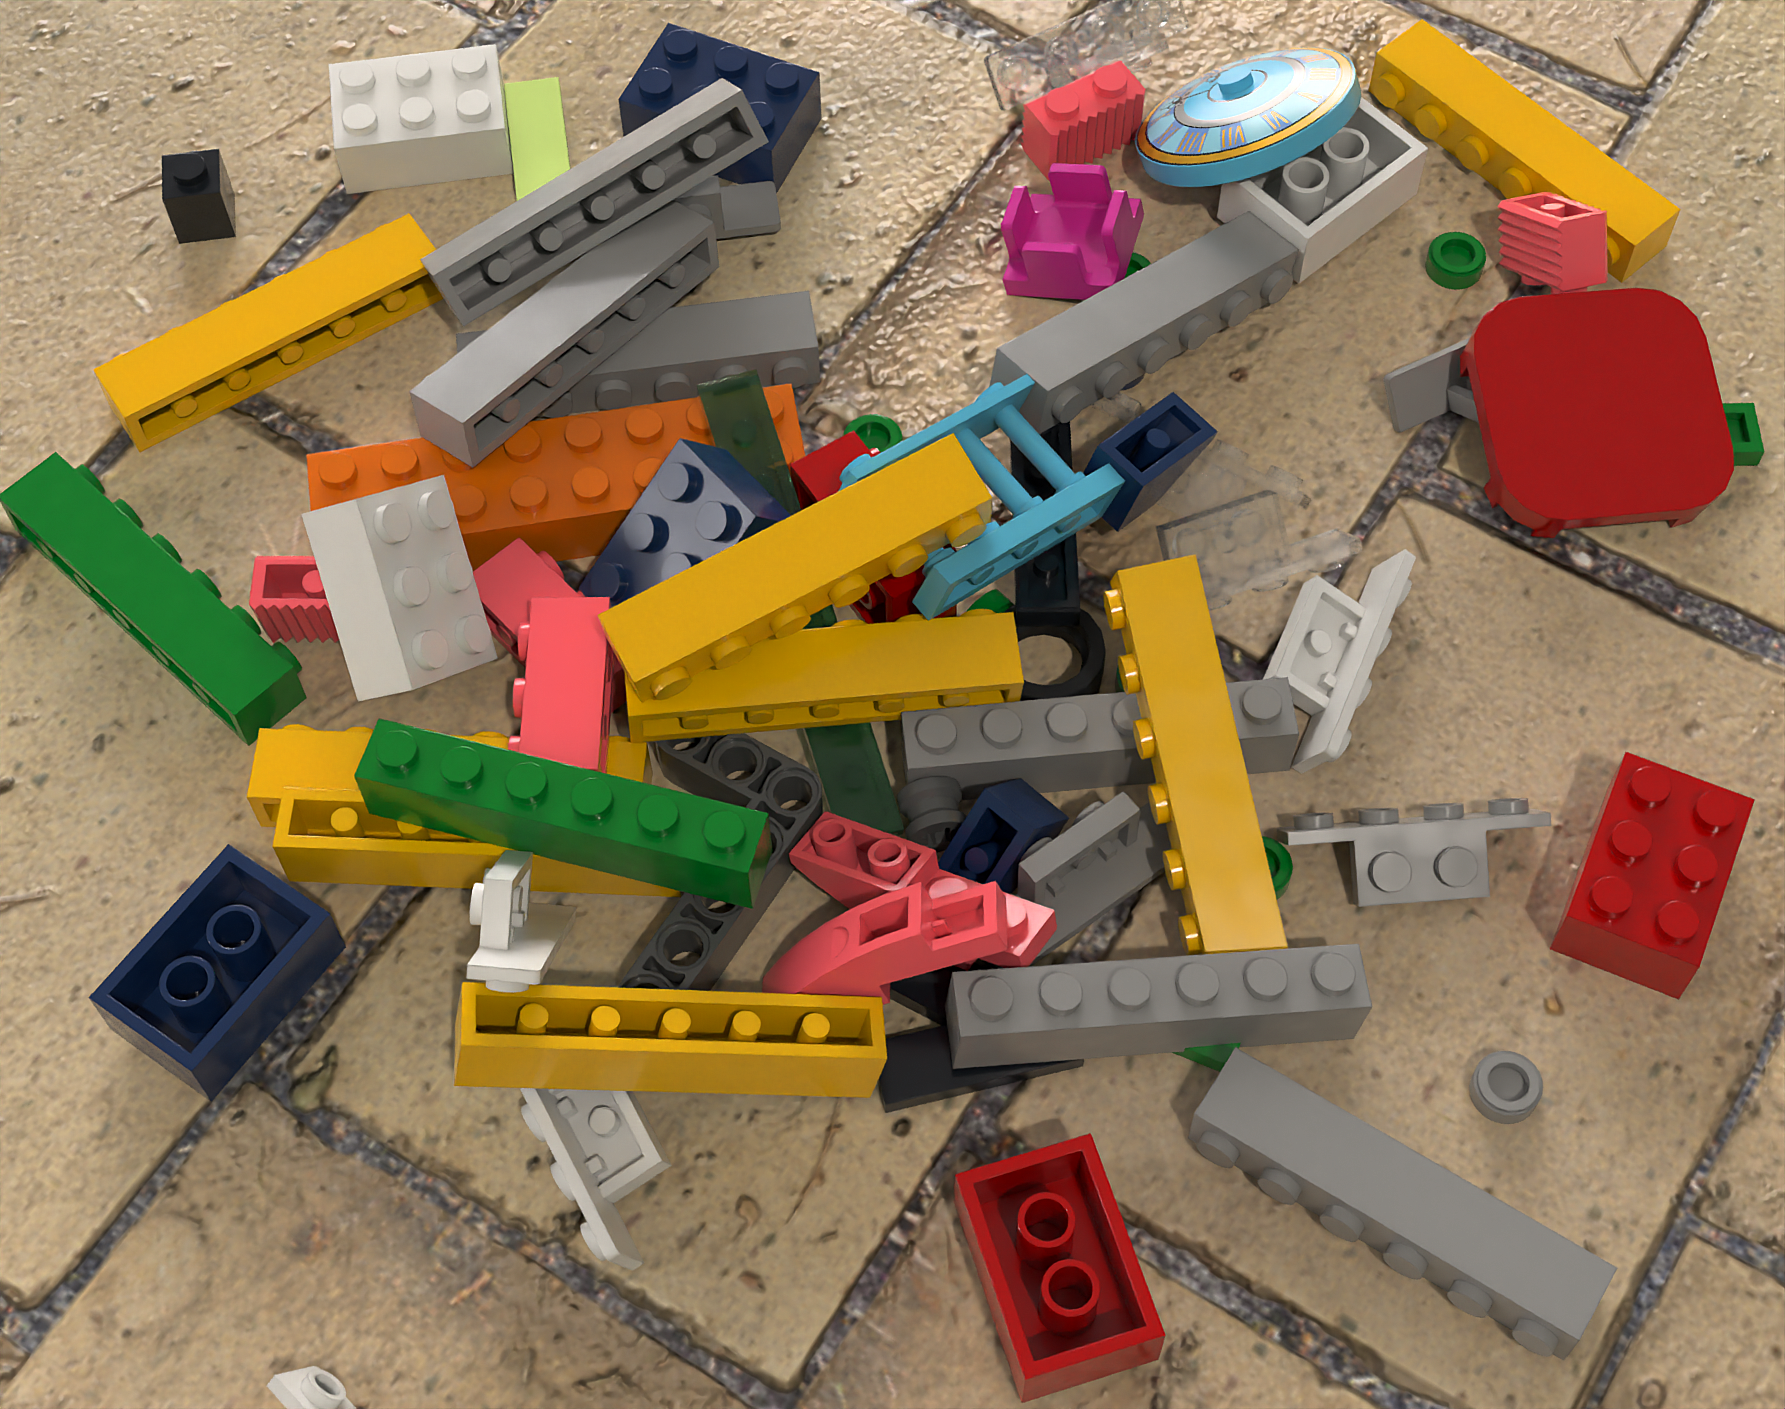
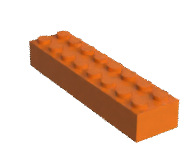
(551, 483)

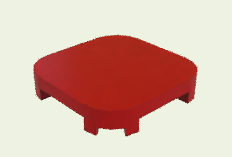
(1598, 410)

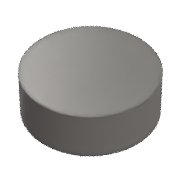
(1506, 1087)

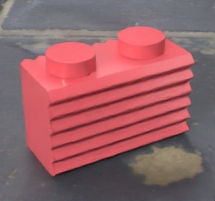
(1083, 118)
(1554, 242)
(291, 599)

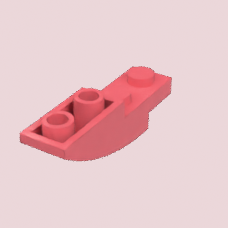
(864, 863)
(892, 941)

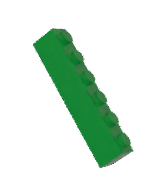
(154, 597)
(565, 813)

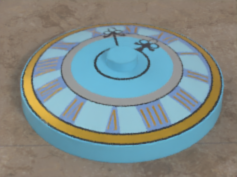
(1248, 117)

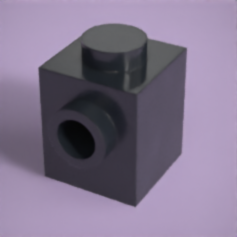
(198, 196)

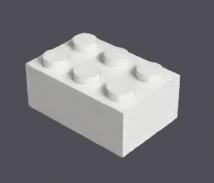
(420, 119)
(1334, 190)
(400, 588)

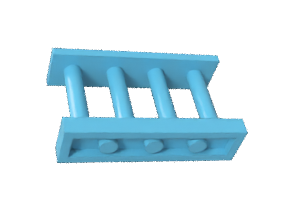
(1034, 523)

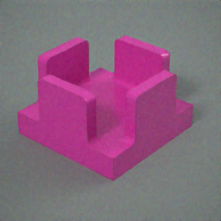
(1071, 239)

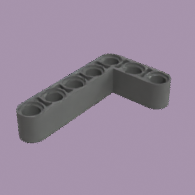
(690, 923)

